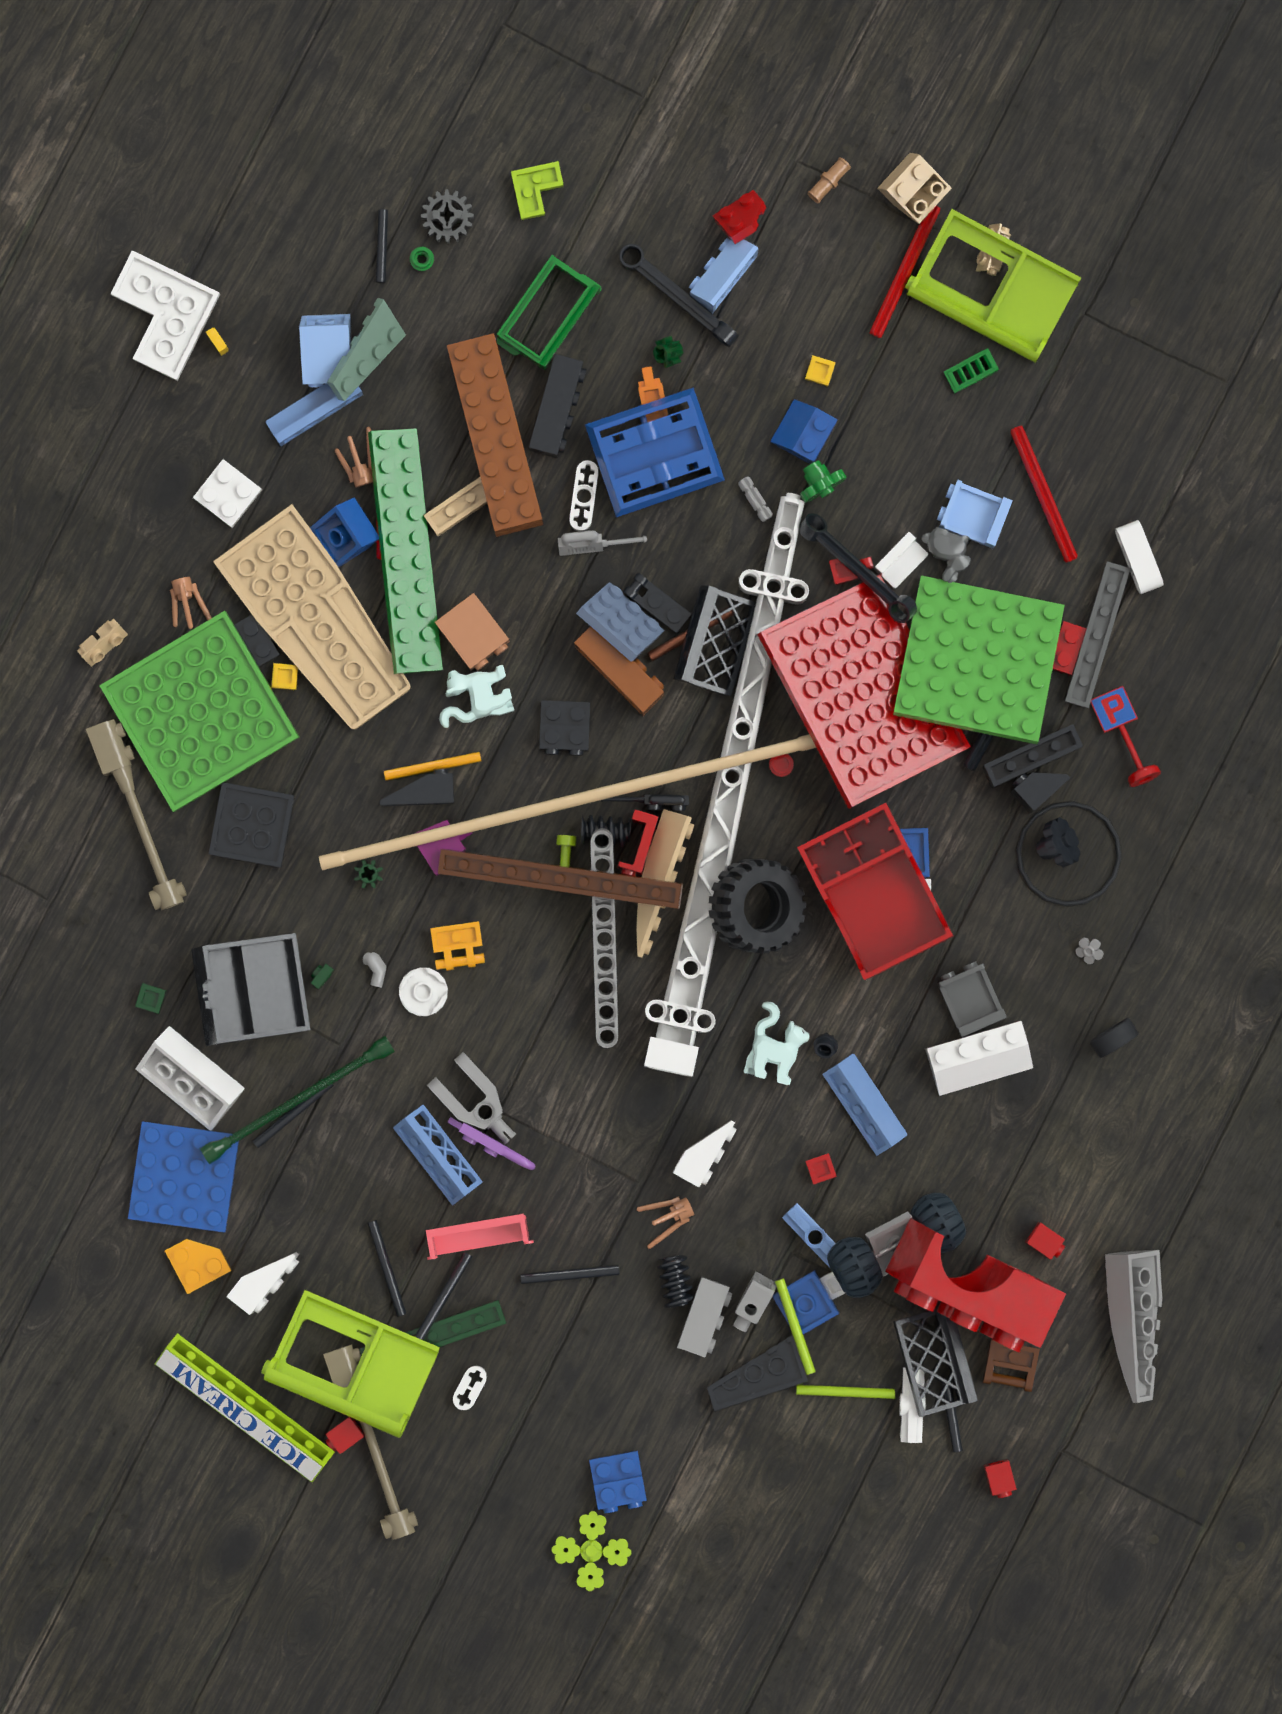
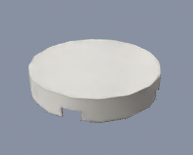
(423, 991)

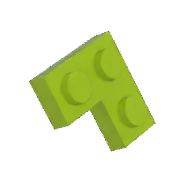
(529, 184)

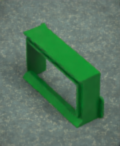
(515, 347)

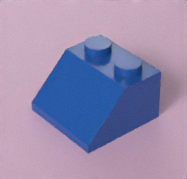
(804, 431)
(345, 532)

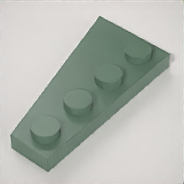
(367, 351)

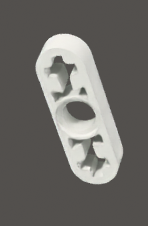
(575, 512)

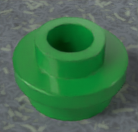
(418, 252)

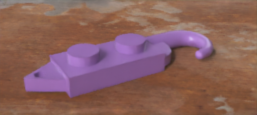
(491, 1145)

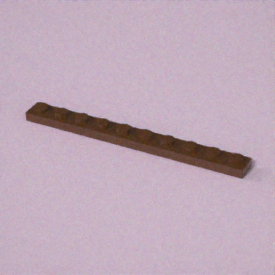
(560, 878)

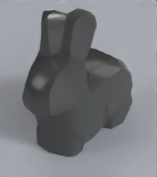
(948, 548)

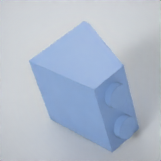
(322, 345)

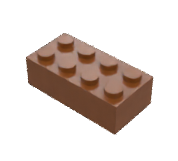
(625, 676)

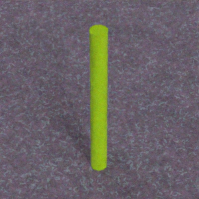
(795, 1326)
(845, 1391)

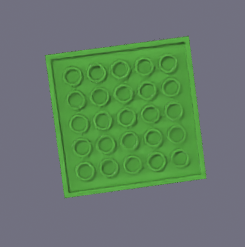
(979, 660)
(199, 711)

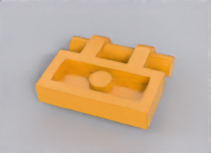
(454, 938)

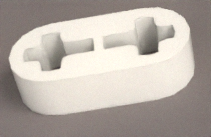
(475, 1390)

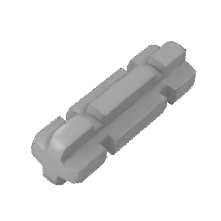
(755, 499)

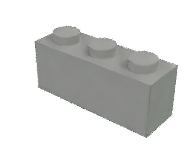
(704, 1317)

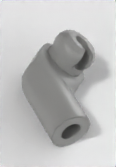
(377, 966)

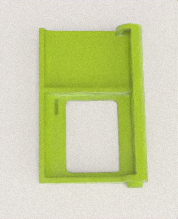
(1025, 302)
(385, 1379)

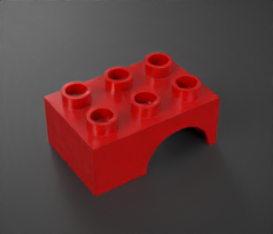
(875, 891)
(1007, 1299)

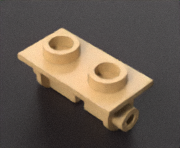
(987, 262)
(95, 650)

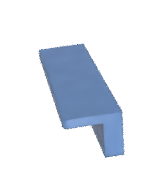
(307, 413)
(865, 1104)

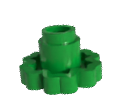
(820, 481)

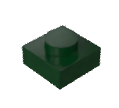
(321, 975)
(150, 998)

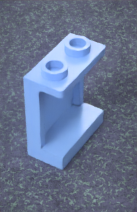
(974, 514)

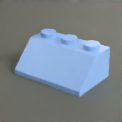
(723, 273)

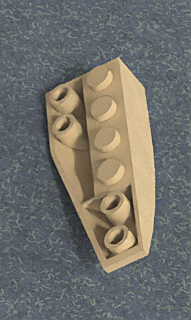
(660, 865)

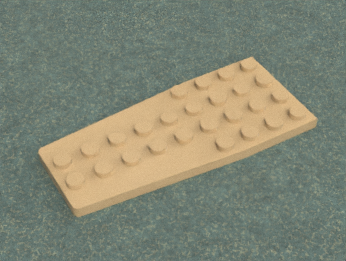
(314, 616)

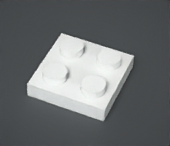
(227, 493)

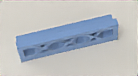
(434, 1157)

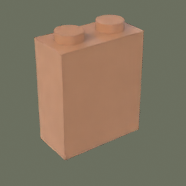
(473, 632)

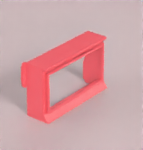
(477, 1235)

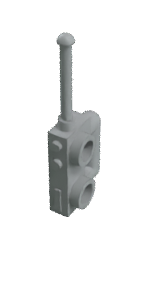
(589, 542)

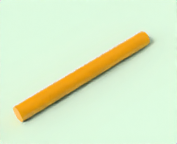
(430, 766)

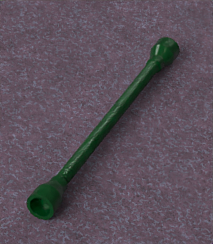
(215, 1149)

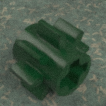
(668, 351)
(362, 871)

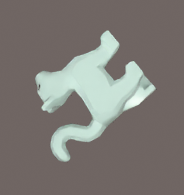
(481, 696)
(773, 1051)

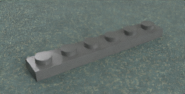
(1097, 635)

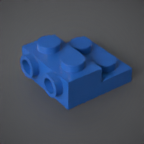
(618, 1481)

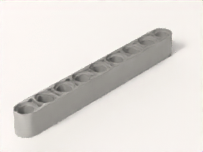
(601, 950)

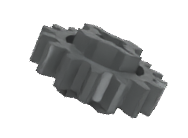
(435, 216)

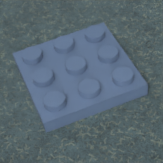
(620, 621)

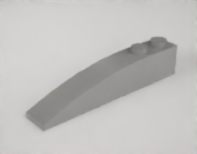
(1133, 1302)

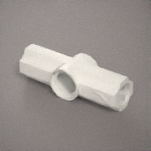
(910, 1421)

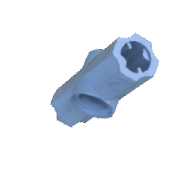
(803, 1225)

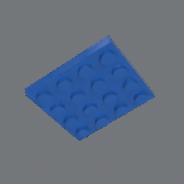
(177, 1183)

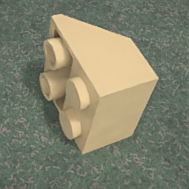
(914, 187)

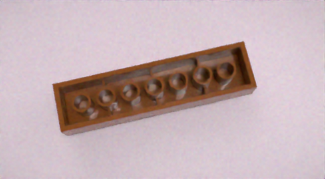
(495, 435)

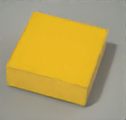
(217, 341)
(820, 371)
(284, 676)

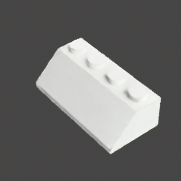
(979, 1058)
(189, 1078)

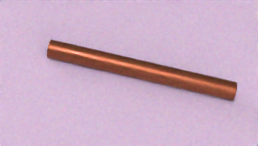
(679, 640)

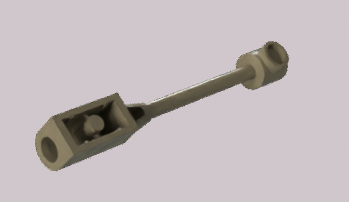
(115, 760)
(399, 1522)

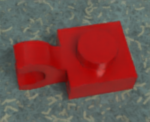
(842, 574)

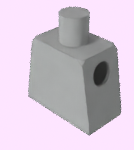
(757, 1293)

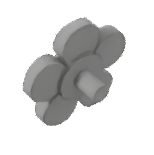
(1089, 950)

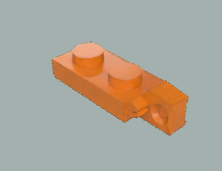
(649, 391)

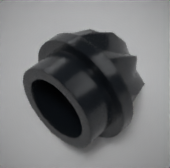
(825, 1045)

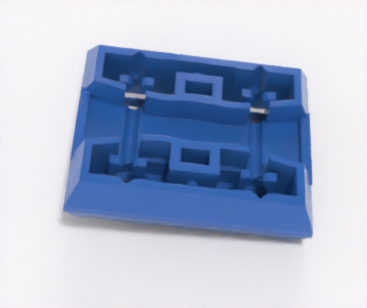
(654, 452)

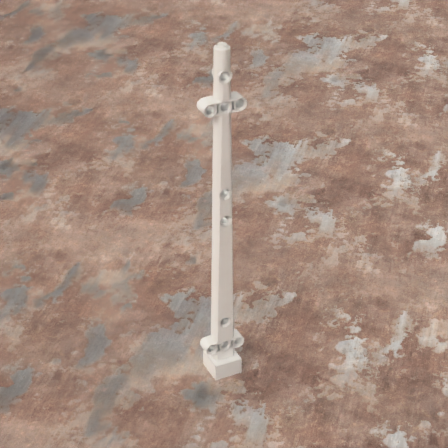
(674, 1042)

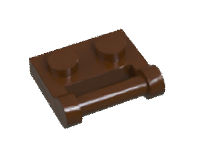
(1005, 1357)

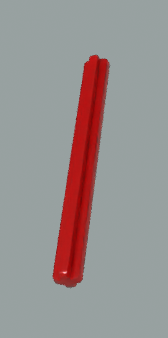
(904, 273)
(1043, 494)

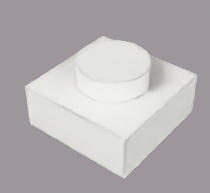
(832, 1285)

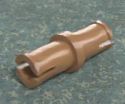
(829, 180)

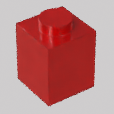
(1046, 1241)
(344, 1435)
(1000, 1478)

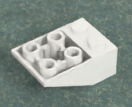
(698, 1158)
(254, 1287)

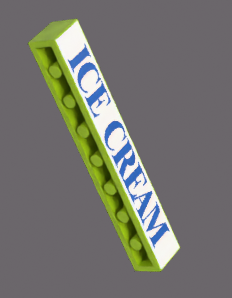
(244, 1407)

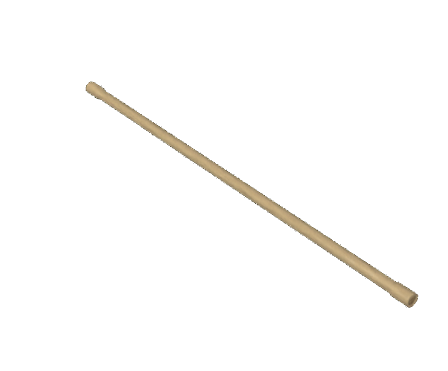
(342, 857)

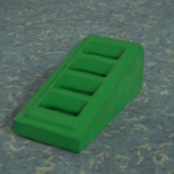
(993, 368)

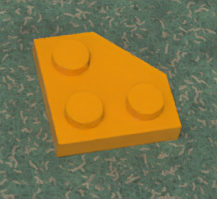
(197, 1263)

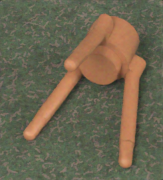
(361, 474)
(183, 590)
(680, 1211)

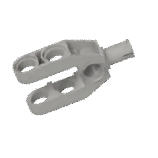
(495, 1122)

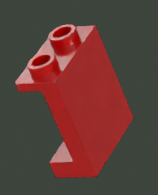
(650, 823)

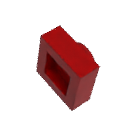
(820, 1168)

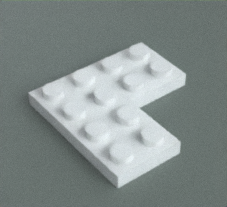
(178, 310)

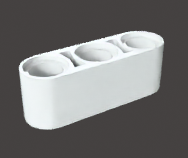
(1139, 557)

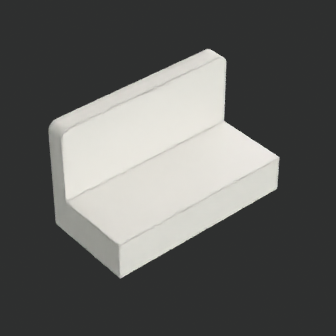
(901, 560)

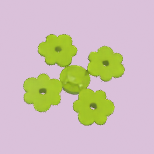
(591, 1551)

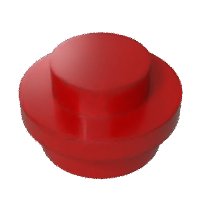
(781, 765)

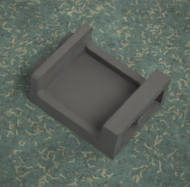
(971, 999)

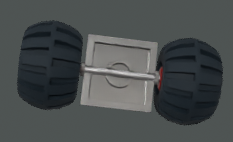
(861, 1267)

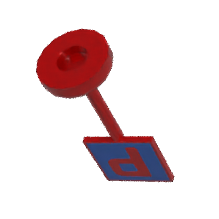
(1113, 712)

